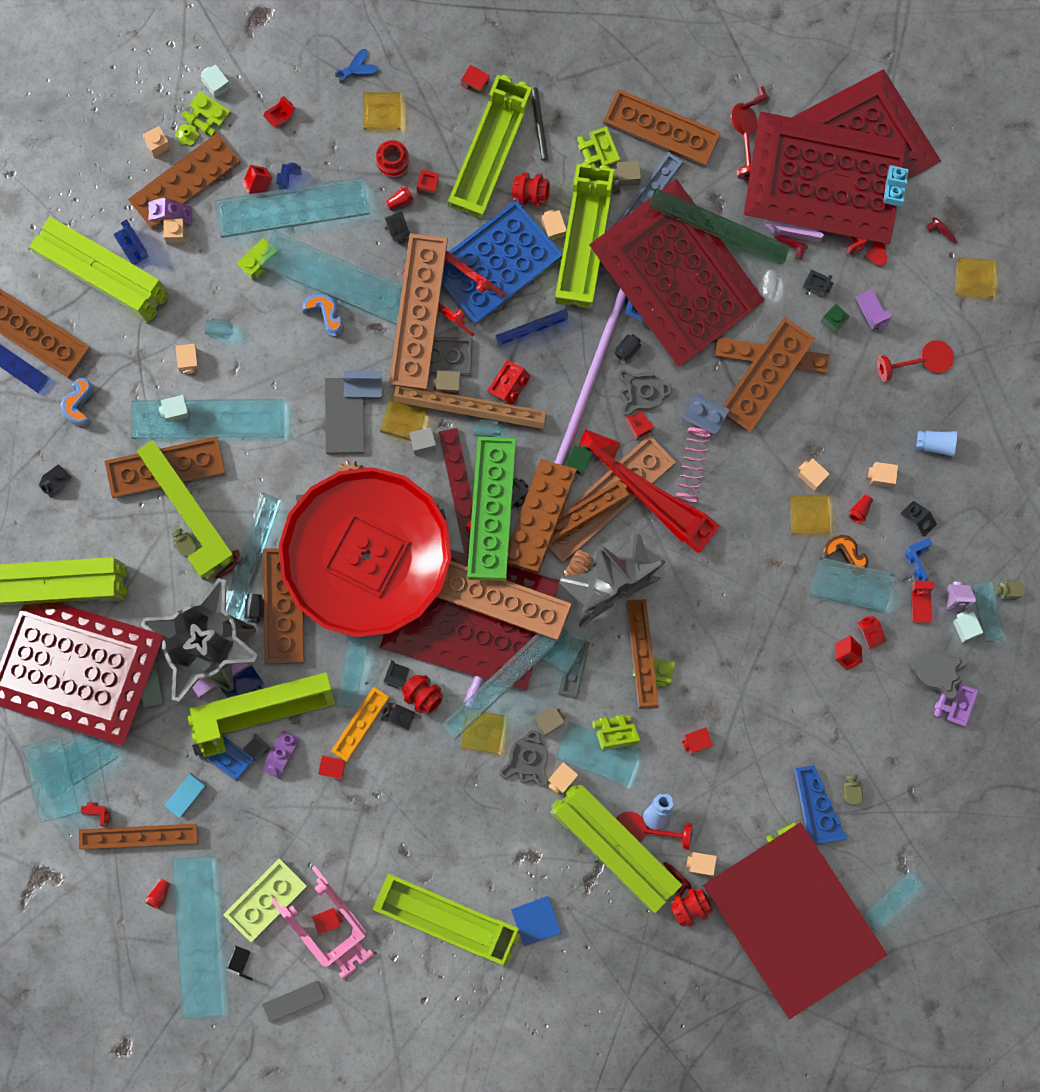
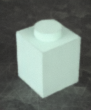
(215, 80)
(174, 409)
(967, 626)

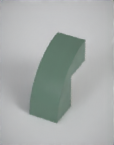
(153, 693)

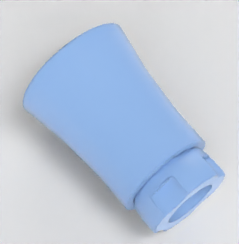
(937, 442)
(658, 813)

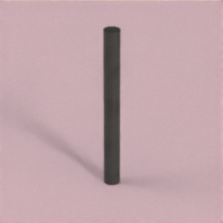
(539, 124)

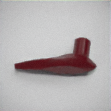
(762, 98)
(942, 228)
(793, 243)
(231, 567)
(685, 883)

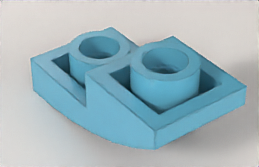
(895, 186)
(184, 795)

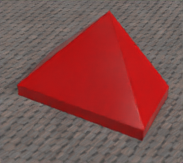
(605, 444)

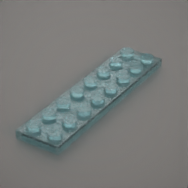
(292, 207)
(332, 276)
(211, 418)
(197, 937)

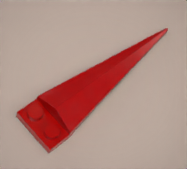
(679, 517)

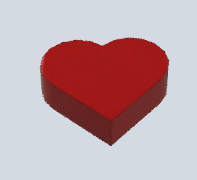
(877, 254)

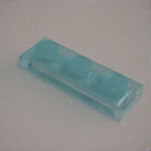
(988, 611)

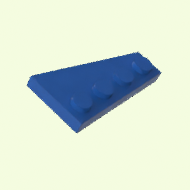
(817, 808)

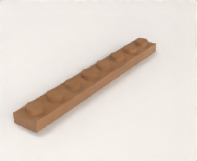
(470, 406)

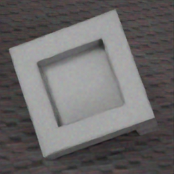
(422, 440)

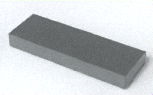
(571, 682)
(293, 1001)

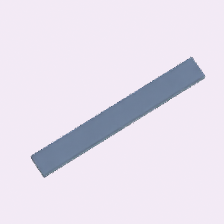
(658, 180)

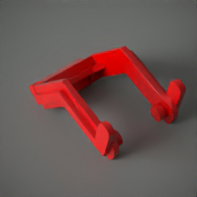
(483, 284)

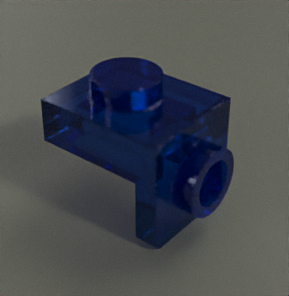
(284, 177)

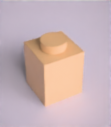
(156, 141)
(553, 225)
(174, 231)
(187, 358)
(812, 474)
(883, 474)
(562, 779)
(701, 864)

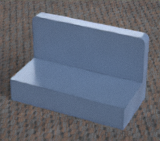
(362, 384)

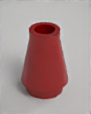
(400, 198)
(860, 510)
(158, 894)

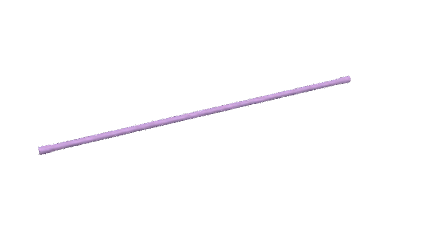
(579, 409)

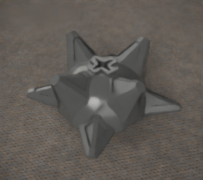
(612, 578)
(203, 642)

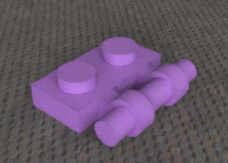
(961, 705)

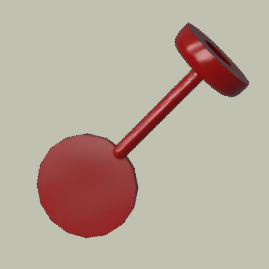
(745, 123)
(935, 356)
(637, 827)

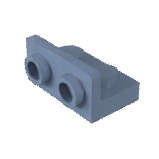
(706, 413)

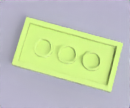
(255, 910)

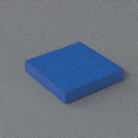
(536, 921)

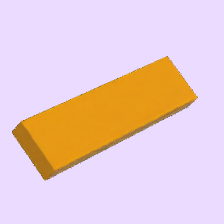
(360, 724)

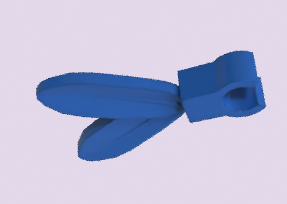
(356, 67)

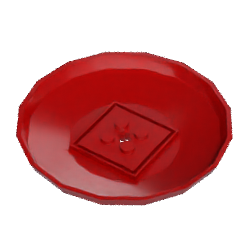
(359, 515)

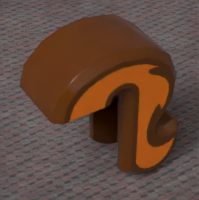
(848, 549)

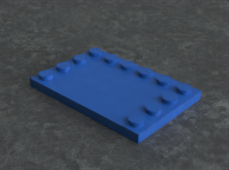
(507, 253)

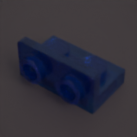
(130, 243)
(245, 682)

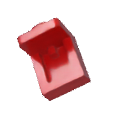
(280, 113)
(857, 246)
(872, 631)
(94, 810)

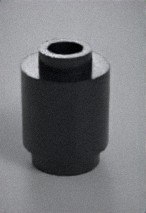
(628, 347)
(254, 608)

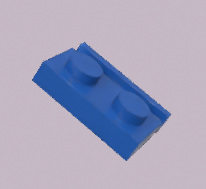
(233, 761)

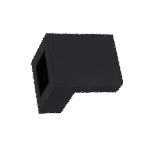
(396, 675)
(257, 748)

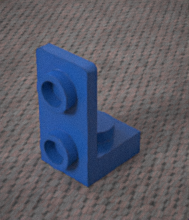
(920, 548)

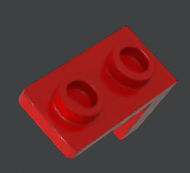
(922, 601)

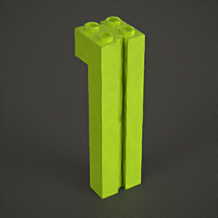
(491, 146)
(586, 223)
(100, 269)
(213, 550)
(63, 581)
(256, 708)
(615, 847)
(446, 920)

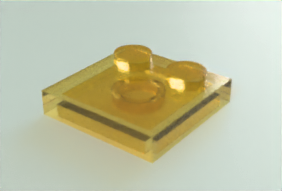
(382, 110)
(975, 277)
(402, 419)
(810, 514)
(484, 734)

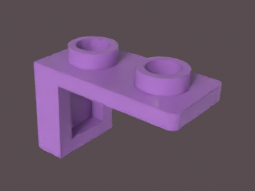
(170, 209)
(872, 310)
(280, 754)

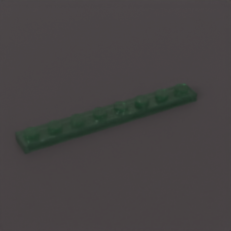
(719, 226)

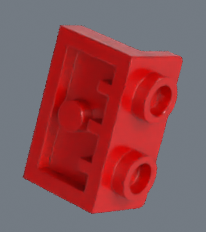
(509, 382)

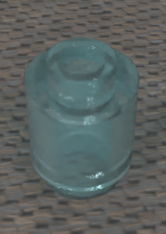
(218, 328)
(487, 428)

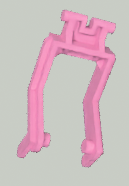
(346, 952)

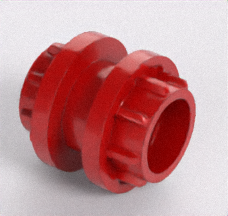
(392, 148)
(531, 189)
(419, 691)
(691, 907)

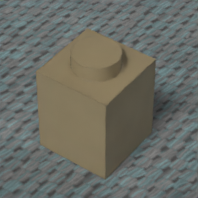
(627, 173)
(447, 382)
(550, 720)

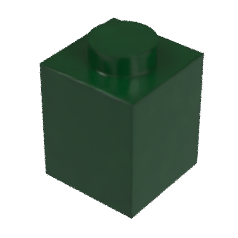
(835, 319)
(579, 459)

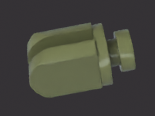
(184, 543)
(1009, 590)
(852, 790)

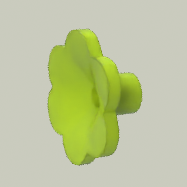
(187, 138)

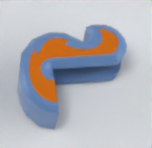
(323, 302)
(74, 400)

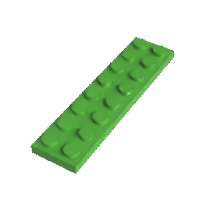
(491, 509)

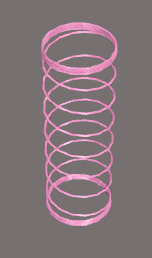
(701, 435)

